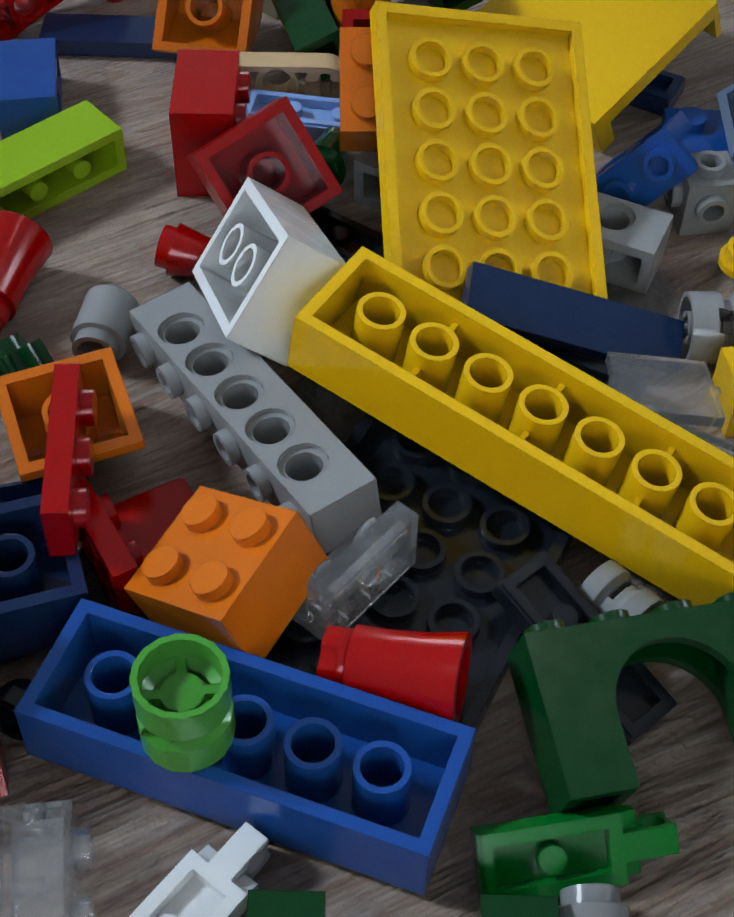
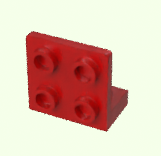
(126, 534)

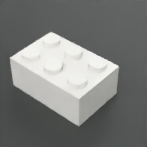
(264, 269)

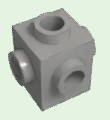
(705, 198)

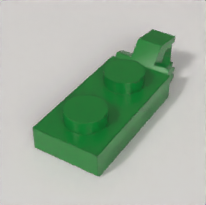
(568, 849)

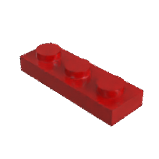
(67, 459)

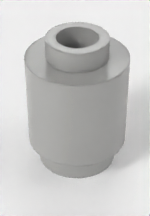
(104, 321)

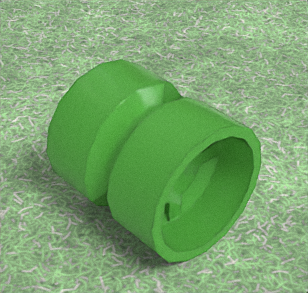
(183, 702)

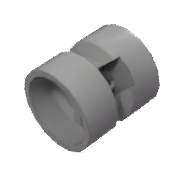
(702, 316)

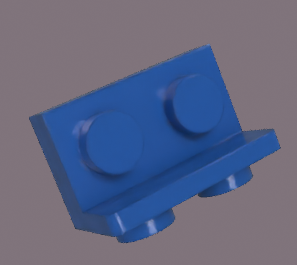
(650, 164)

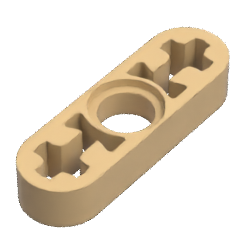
(294, 63)

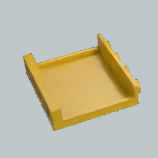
(622, 44)

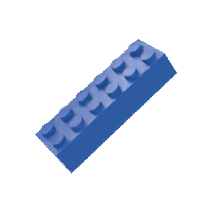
(306, 760)

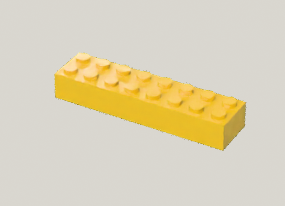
(524, 424)

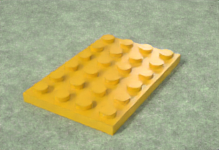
(485, 146)

